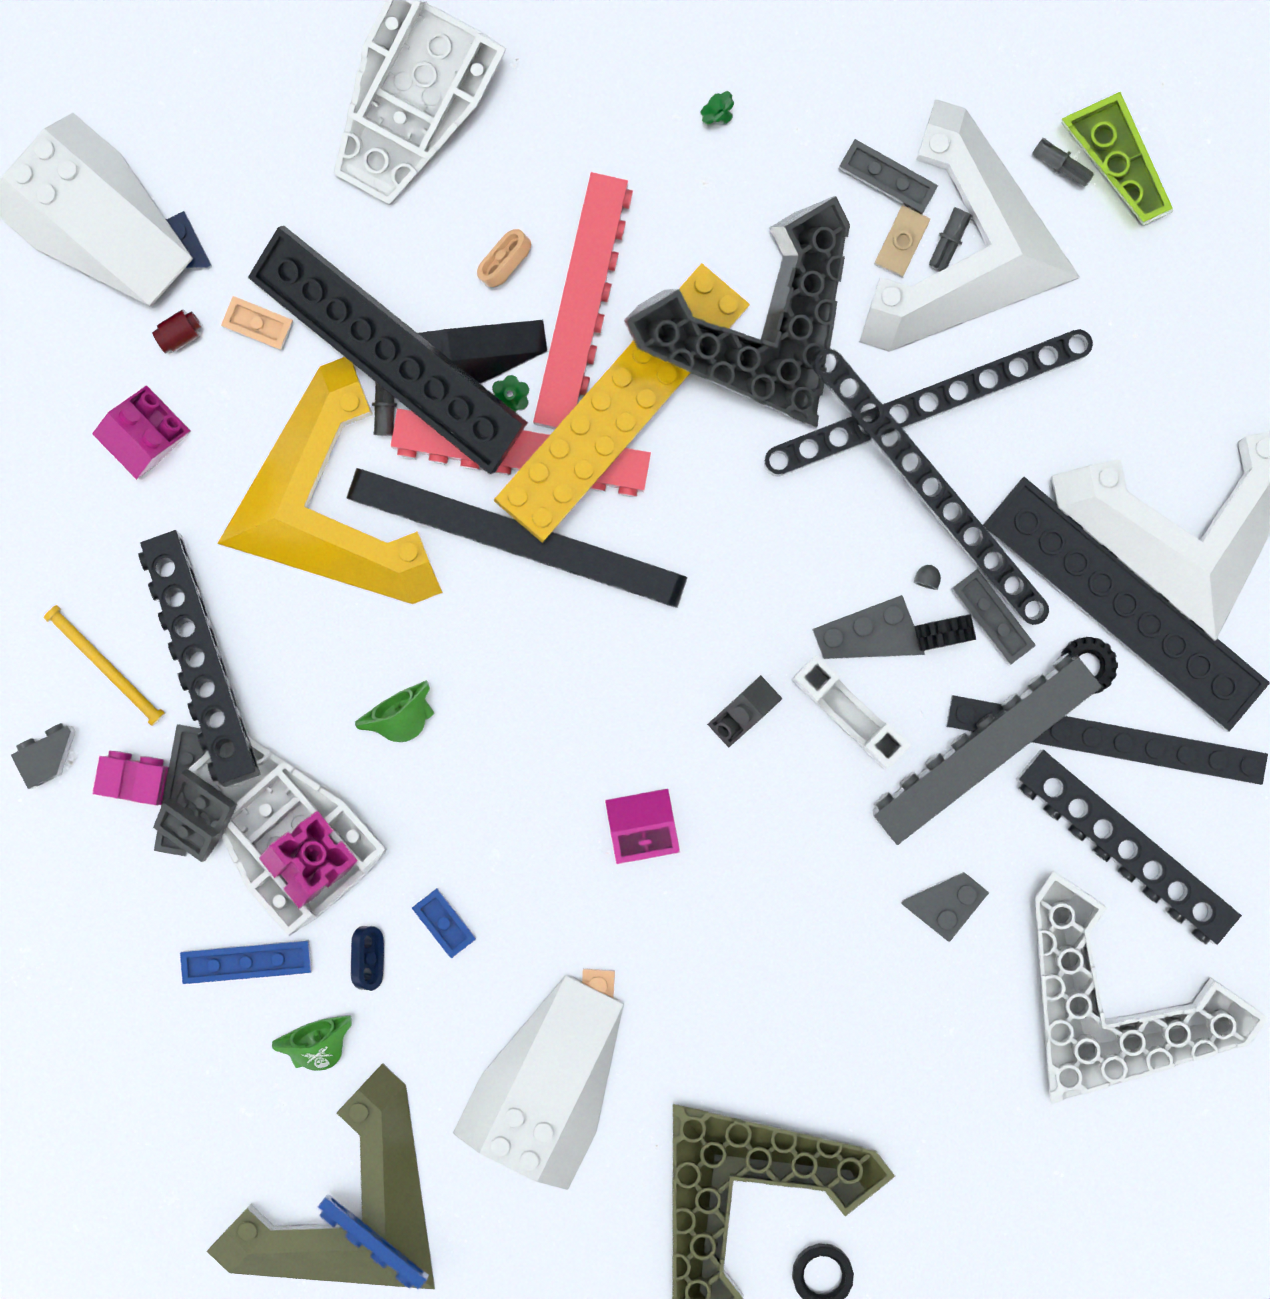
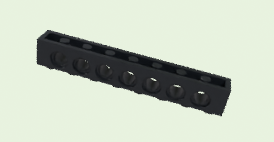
(242, 763)
(1220, 915)

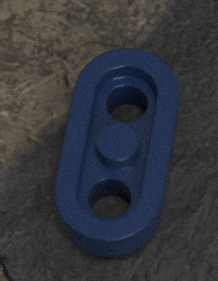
(367, 958)

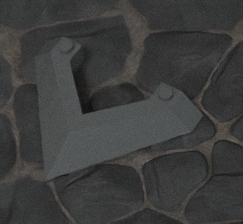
(797, 325)

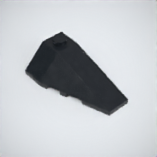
(492, 348)

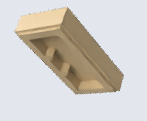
(902, 241)

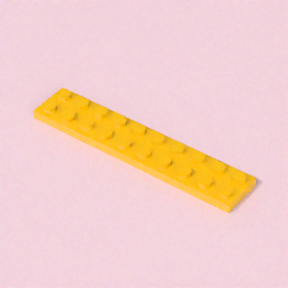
(608, 418)

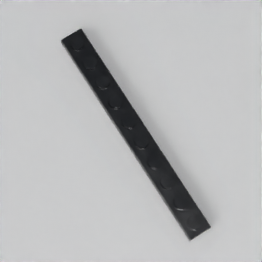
(1128, 744)

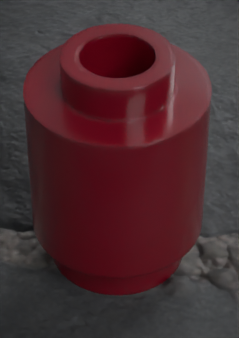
(177, 331)

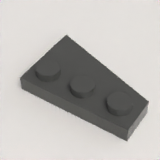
(872, 632)

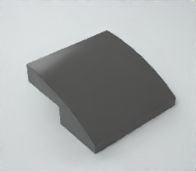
(195, 815)

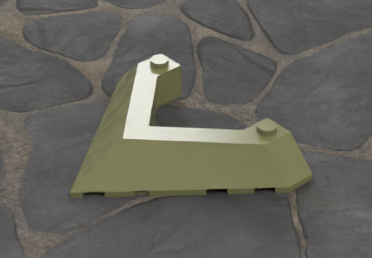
(721, 1149)
(388, 1197)

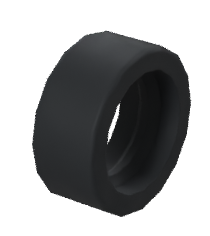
(824, 1250)

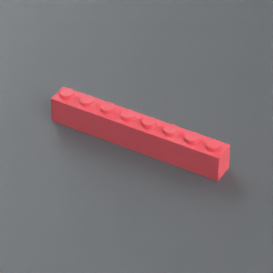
(582, 298)
(415, 436)

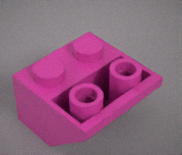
(140, 431)
(642, 826)

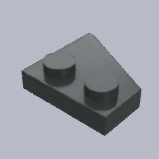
(947, 904)

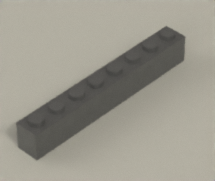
(986, 748)

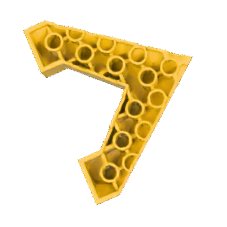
(275, 512)

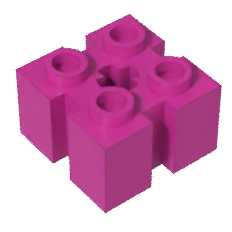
(129, 779)
(308, 859)

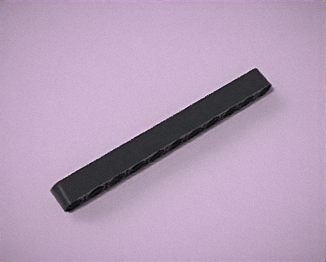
(940, 392)
(944, 495)
(513, 538)

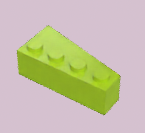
(1117, 150)

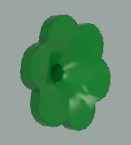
(718, 108)
(520, 390)

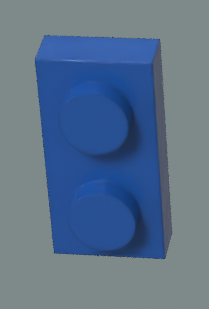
(444, 923)

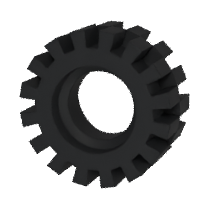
(945, 632)
(1104, 654)

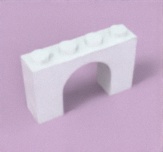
(858, 721)

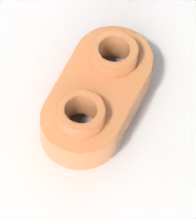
(504, 258)

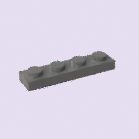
(184, 754)

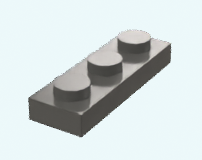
(888, 176)
(993, 617)

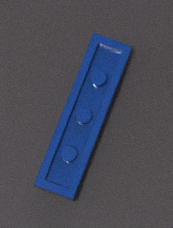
(245, 962)
(360, 1233)

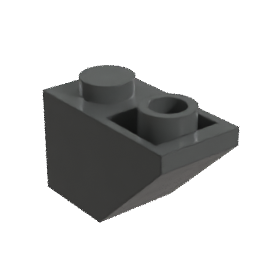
(745, 711)
(46, 758)

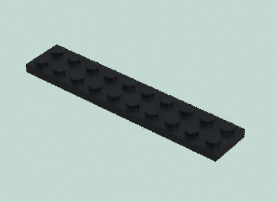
(387, 349)
(1125, 605)

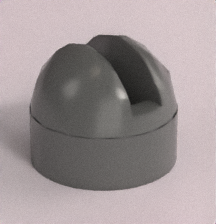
(928, 577)

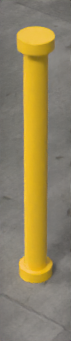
(103, 665)

